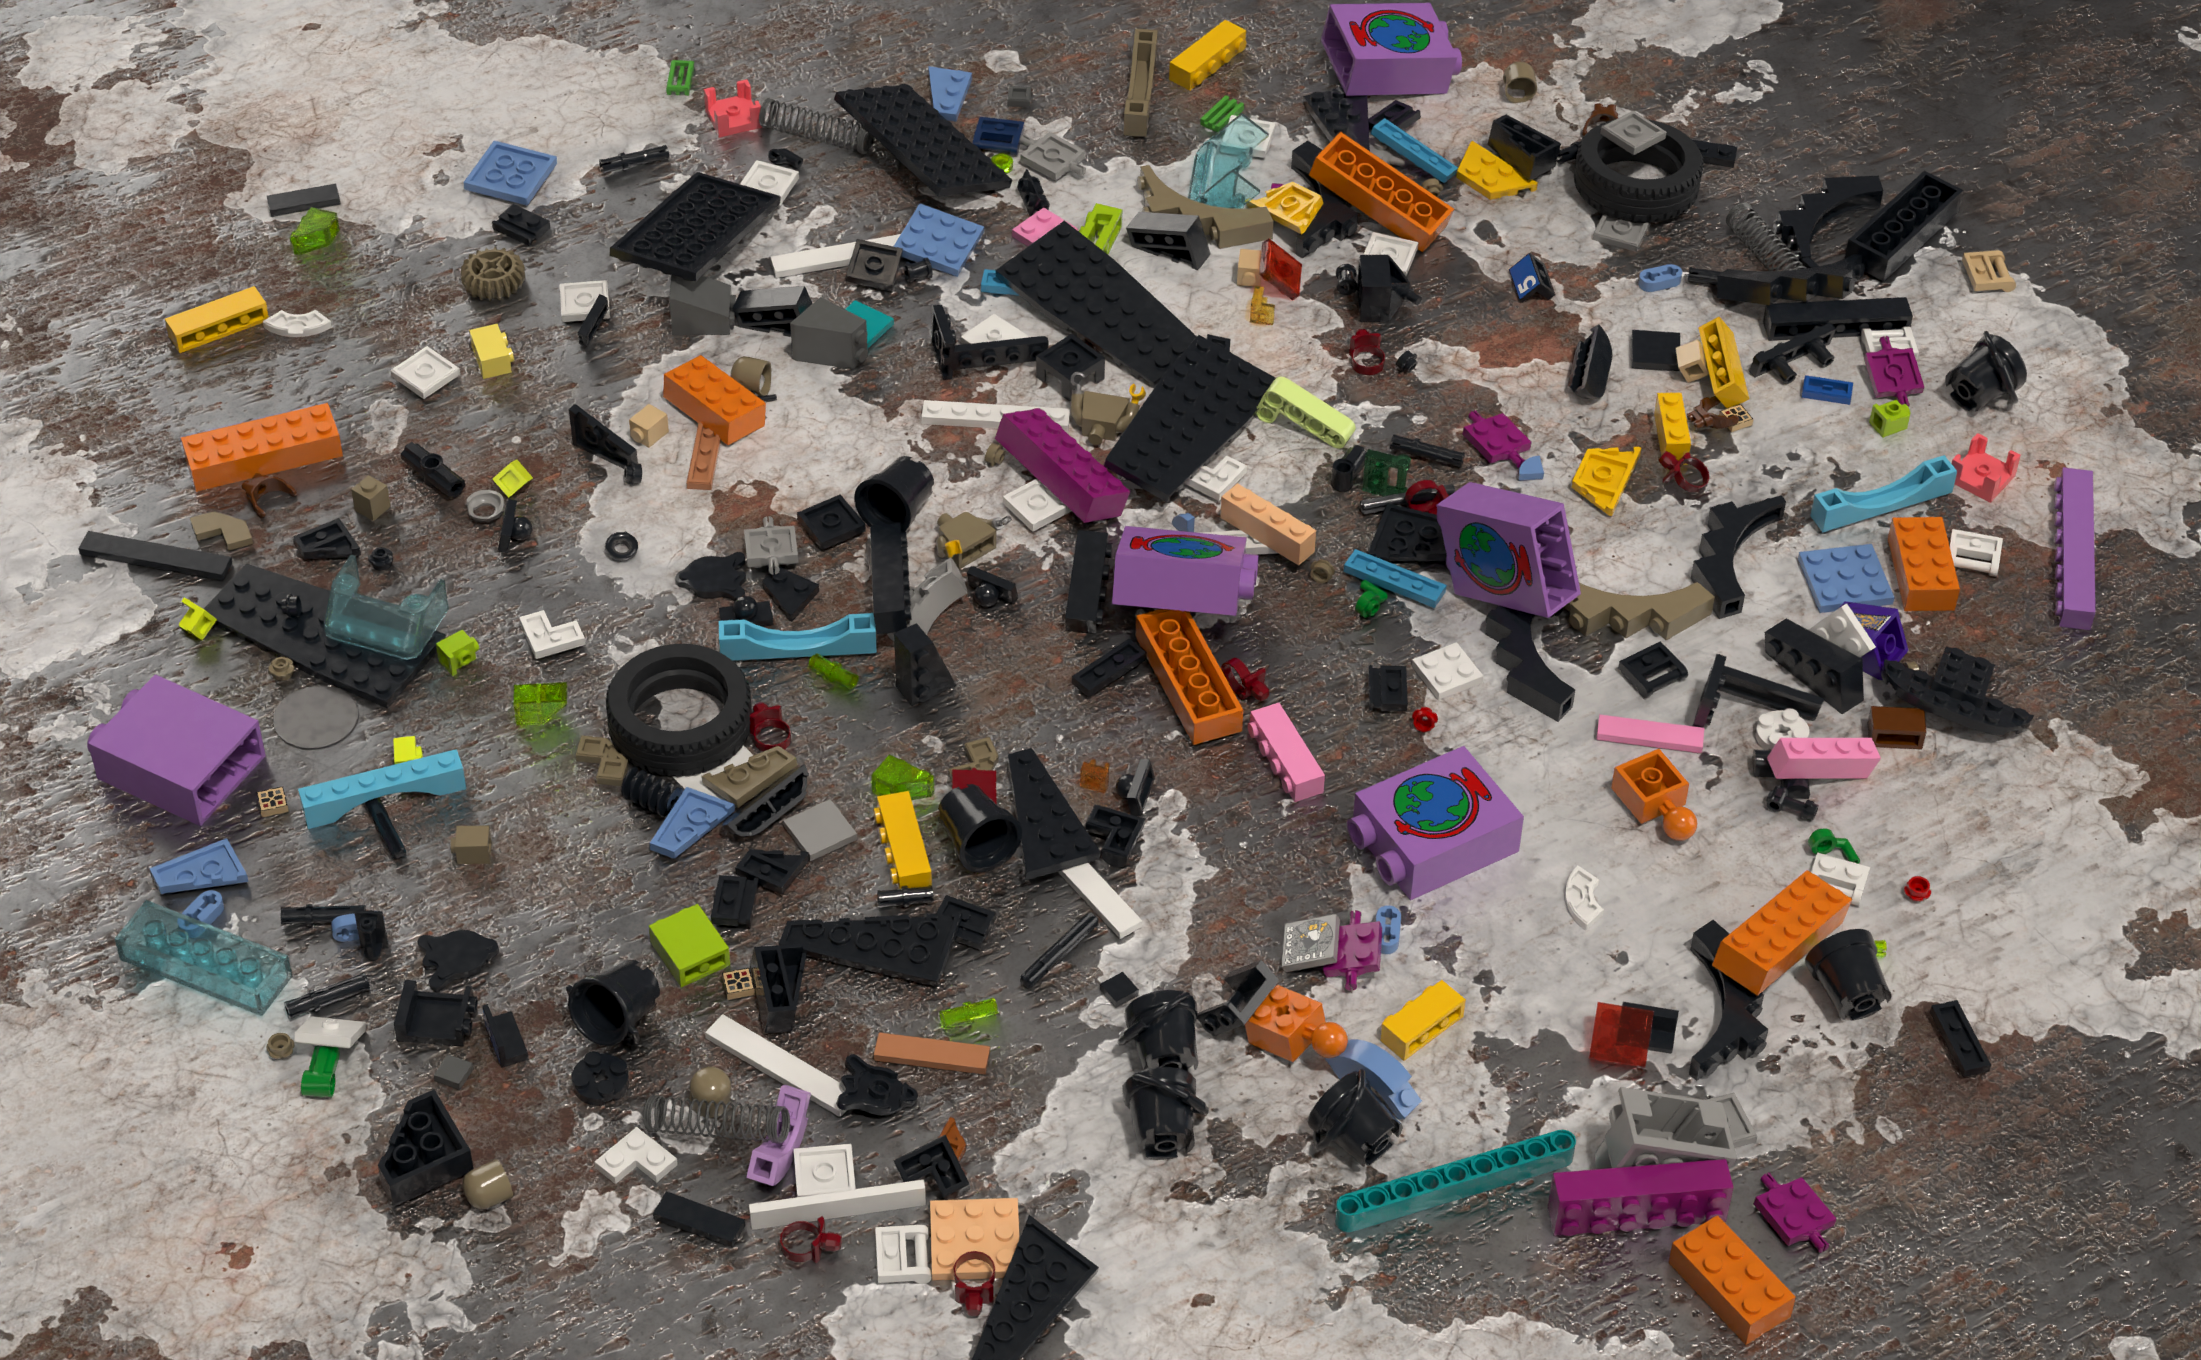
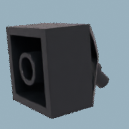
(1382, 288)

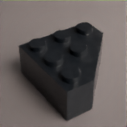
(423, 1151)

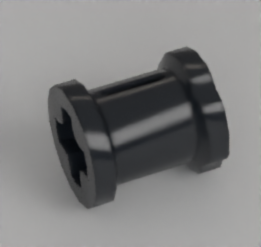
(918, 270)
(1349, 280)

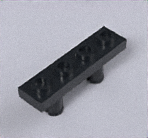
(1801, 345)

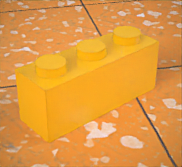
(1672, 424)
(1422, 1019)

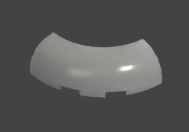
(939, 590)

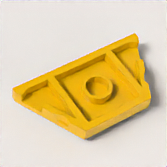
(1491, 174)
(1290, 205)
(1604, 476)

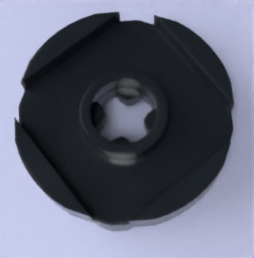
(598, 1065)

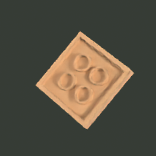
(973, 1226)

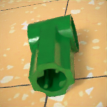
(320, 1077)

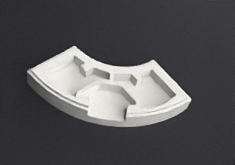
(297, 325)
(1581, 899)

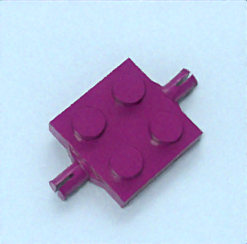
(1894, 372)
(1496, 438)
(1357, 950)
(1795, 1211)

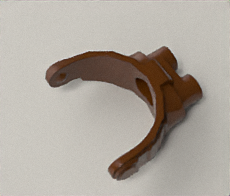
(1600, 114)
(1701, 417)
(263, 484)

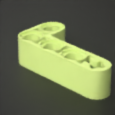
(1306, 411)

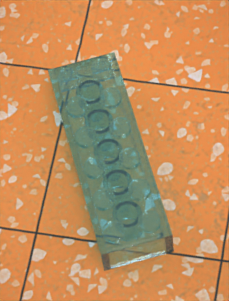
(203, 957)

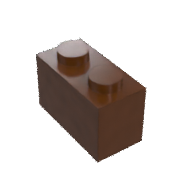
(1897, 727)

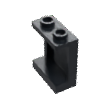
(1251, 987)
(434, 1016)

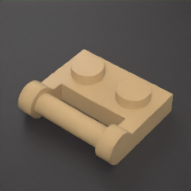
(1982, 273)

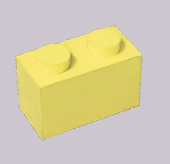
(491, 351)

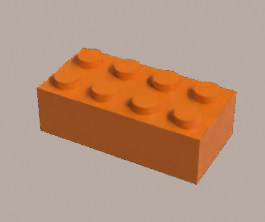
(714, 399)
(1923, 564)
(1731, 1279)

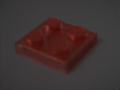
(1280, 269)
(1621, 1034)

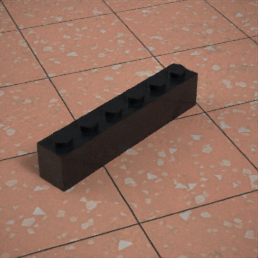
(1849, 317)
(890, 578)

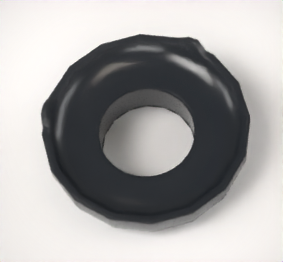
(621, 538)

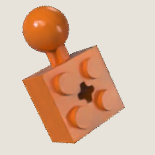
(1655, 788)
(1290, 1023)

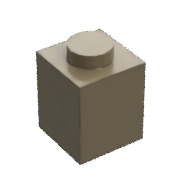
(370, 498)
(472, 844)

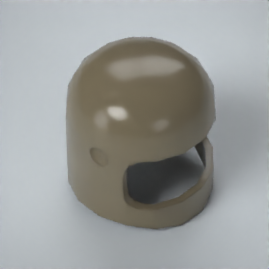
(1520, 76)
(748, 373)
(710, 1084)
(487, 1185)

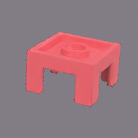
(733, 113)
(1983, 473)

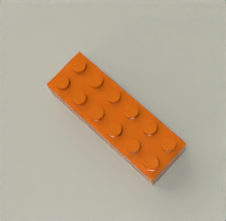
(1381, 191)
(262, 447)
(1189, 674)
(1781, 932)

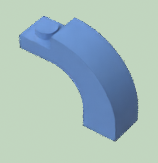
(1383, 1073)

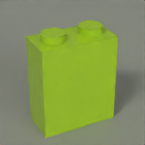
(689, 945)

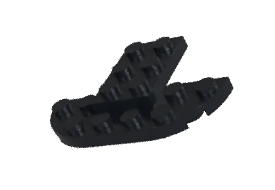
(1957, 693)

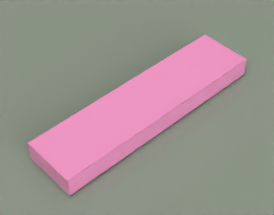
(1650, 733)

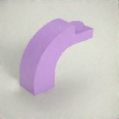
(772, 1160)

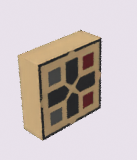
(1745, 418)
(272, 801)
(738, 983)

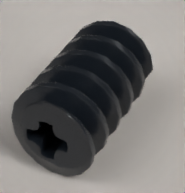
(649, 792)

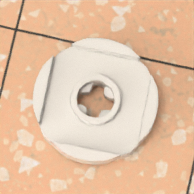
(1777, 721)

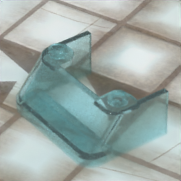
(1218, 163)
(380, 624)

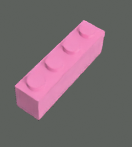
(1286, 752)
(1823, 758)

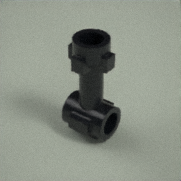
(1779, 797)

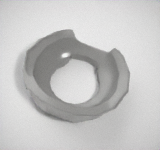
(482, 498)

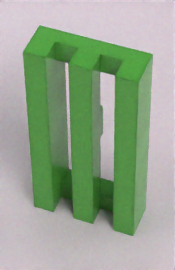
(679, 88)
(1218, 113)

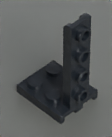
(975, 355)
(1752, 689)

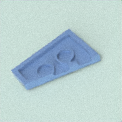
(949, 90)
(688, 821)
(200, 869)

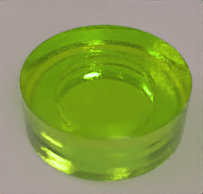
(1003, 161)

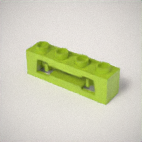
(1107, 222)

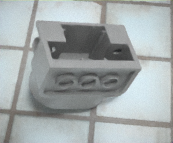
(1664, 1130)

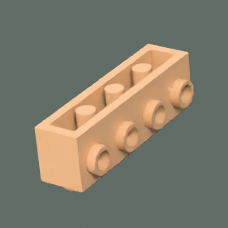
(1268, 524)

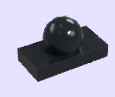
(515, 527)
(990, 588)
(748, 609)
(1136, 787)

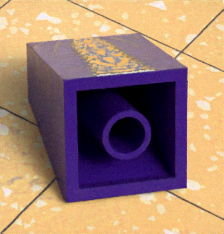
(1886, 633)

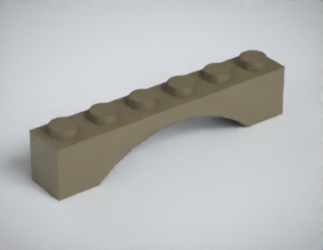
(1141, 83)

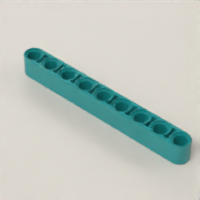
(1499, 1168)

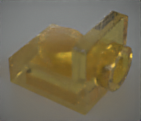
(1261, 311)

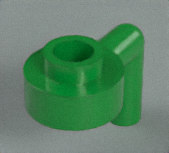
(1370, 600)
(1824, 841)

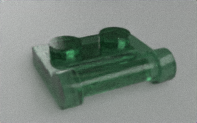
(1378, 470)

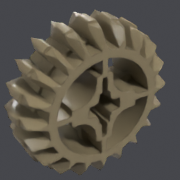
(492, 274)

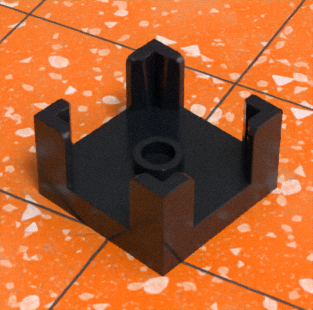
(1065, 359)

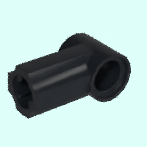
(1347, 468)

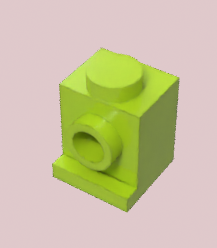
(1889, 418)
(456, 651)

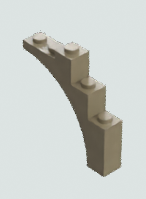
(1224, 225)
(1628, 614)

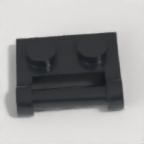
(1649, 662)

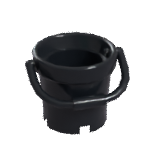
(1987, 373)
(611, 1003)
(1163, 1029)
(1163, 1110)
(1354, 1119)

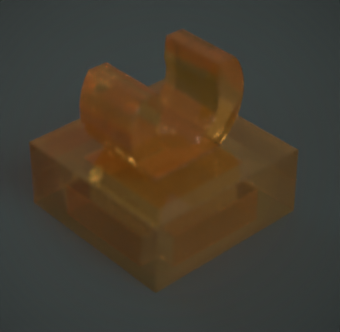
(1094, 776)

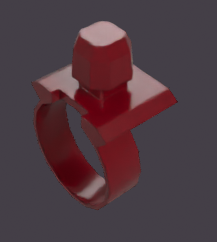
(1366, 343)
(1670, 462)
(1429, 506)
(1252, 682)
(768, 716)
(830, 1241)
(974, 1296)

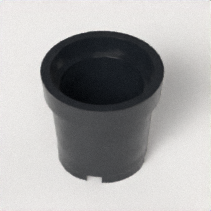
(894, 493)
(979, 829)
(1850, 973)

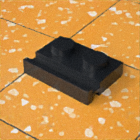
(1397, 113)
(521, 224)
(1387, 688)
(734, 901)
(975, 921)

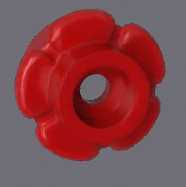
(1422, 724)
(1918, 888)

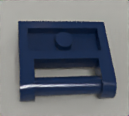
(998, 130)

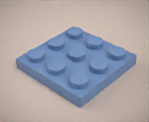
(510, 172)
(940, 238)
(1845, 575)

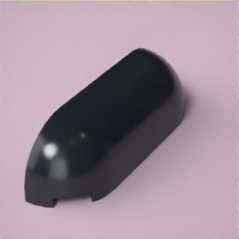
(1591, 365)
(769, 804)

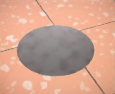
(315, 717)

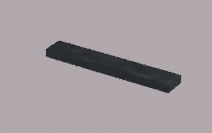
(155, 555)

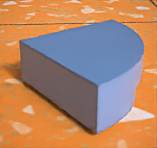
(1531, 469)
(1184, 522)

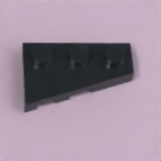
(598, 439)

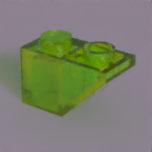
(315, 231)
(538, 702)
(898, 776)

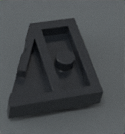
(326, 541)

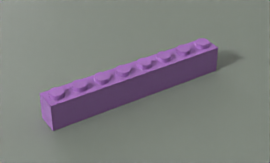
(2075, 549)

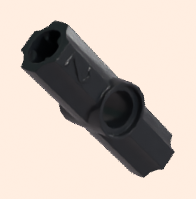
(433, 470)

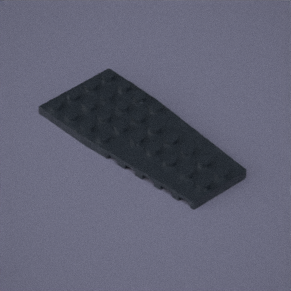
(1098, 300)
(1188, 418)
(254, 611)

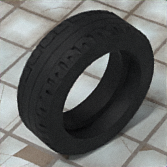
(1638, 198)
(679, 668)

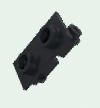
(1032, 193)
(371, 933)

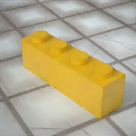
(1207, 55)
(216, 319)
(1723, 363)
(903, 840)

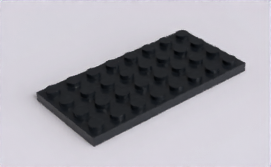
(923, 140)
(695, 226)

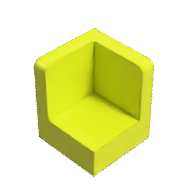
(512, 478)
(196, 620)

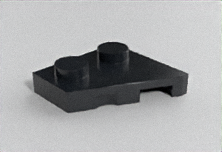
(790, 591)
(772, 868)

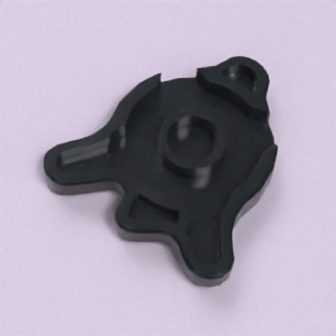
(714, 576)
(455, 956)
(873, 1089)

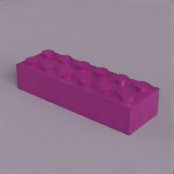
(1062, 465)
(1639, 1197)

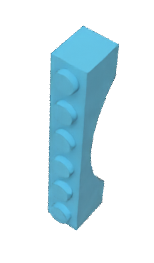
(1925, 482)
(844, 637)
(432, 774)

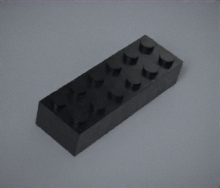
(1905, 224)

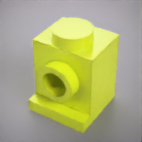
(406, 749)

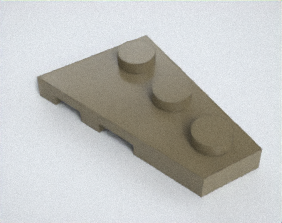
(750, 778)

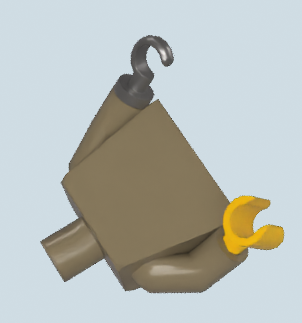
(1103, 414)
(967, 537)

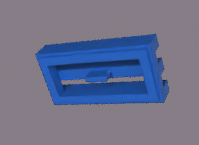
(1827, 390)

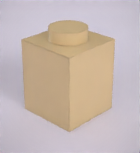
(1249, 268)
(1692, 361)
(648, 425)

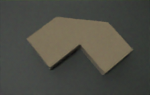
(212, 524)
(600, 750)
(981, 755)

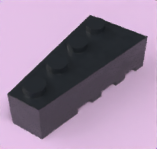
(1088, 581)
(1817, 664)

